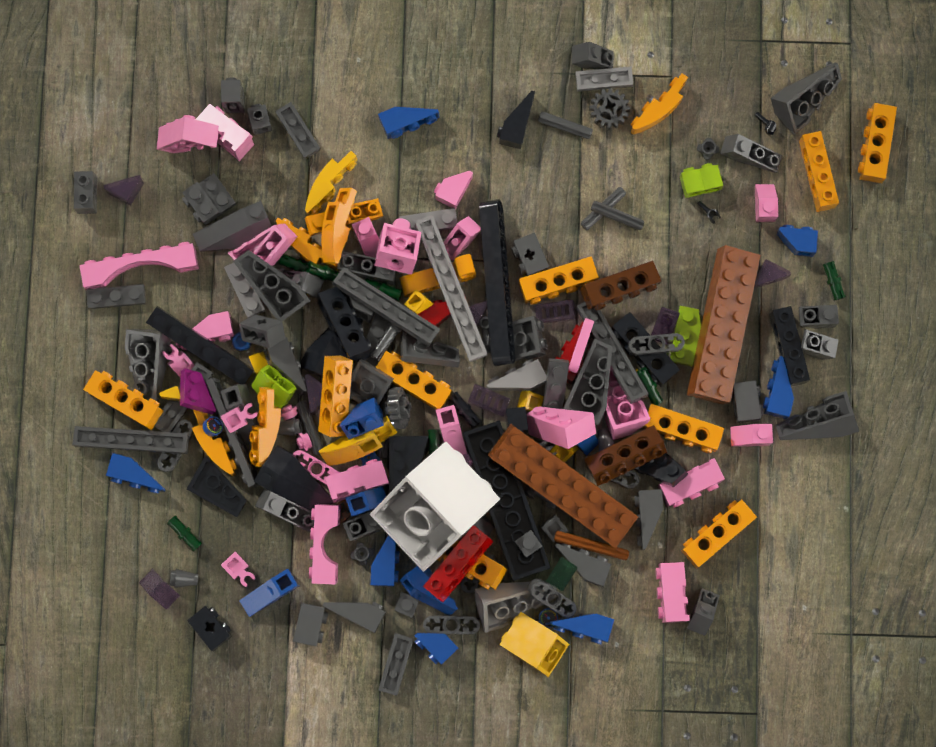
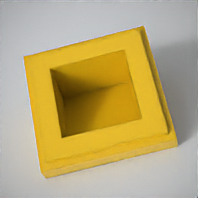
(418, 302)
(258, 361)
(171, 394)
(530, 400)
(563, 453)

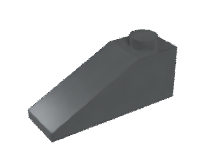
(363, 614)

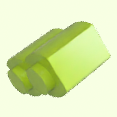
(701, 180)
(271, 378)

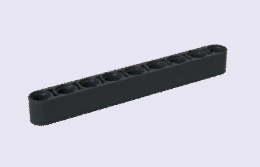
(497, 283)

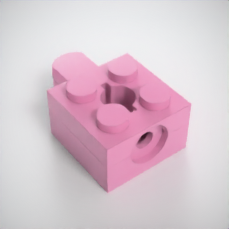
(398, 243)

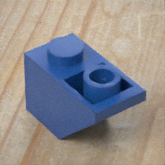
(799, 241)
(363, 419)
(365, 501)
(437, 644)

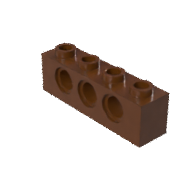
(646, 272)
(625, 455)

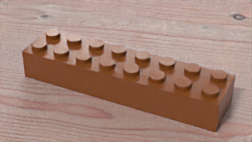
(723, 325)
(562, 485)

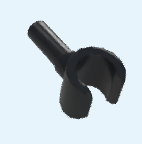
(770, 125)
(710, 212)

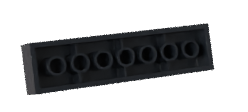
(512, 512)

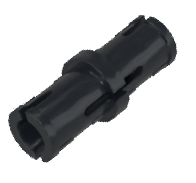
(464, 410)

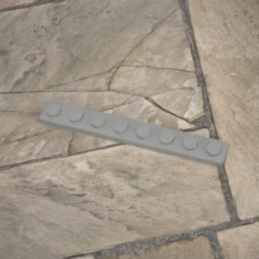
(451, 288)

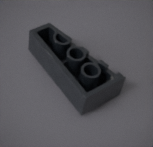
(404, 456)

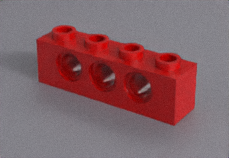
(458, 563)

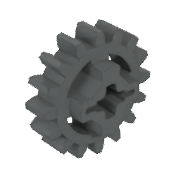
(617, 104)
(398, 408)

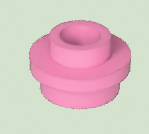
(288, 411)
(303, 441)

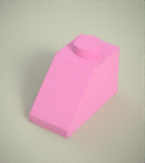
(453, 188)
(766, 203)
(366, 237)
(461, 237)
(751, 435)

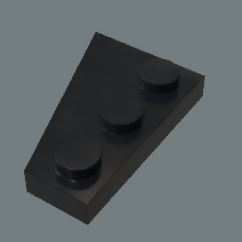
(664, 470)
(216, 488)

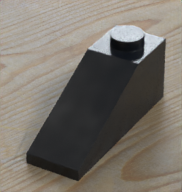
(516, 123)

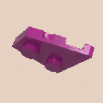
(194, 392)

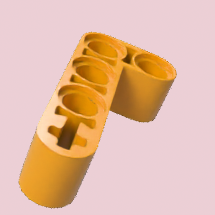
(426, 280)

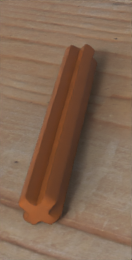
(591, 545)

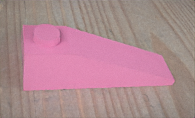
(620, 415)

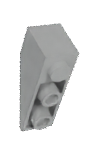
(522, 379)

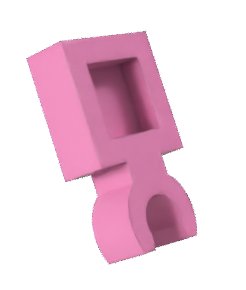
(178, 360)
(236, 418)
(236, 567)

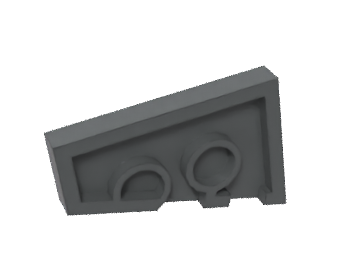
(436, 354)

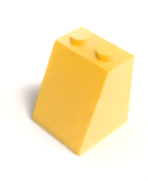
(534, 644)

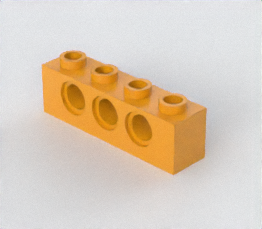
(886, 115)
(818, 171)
(533, 296)
(97, 388)
(335, 394)
(436, 400)
(712, 432)
(744, 517)
(493, 574)

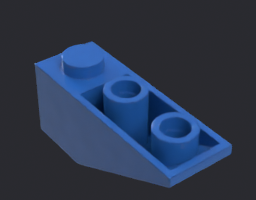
(402, 119)
(780, 395)
(128, 470)
(383, 566)
(414, 583)
(269, 592)
(590, 625)

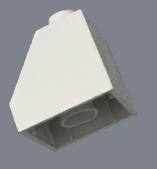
(434, 505)

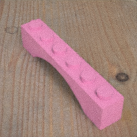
(101, 273)

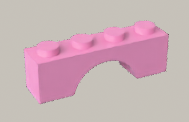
(323, 568)

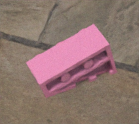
(186, 133)
(269, 244)
(560, 426)
(698, 479)
(356, 480)
(672, 592)

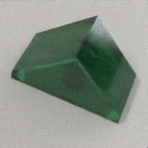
(561, 574)

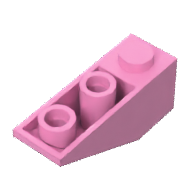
(215, 327)
(450, 428)

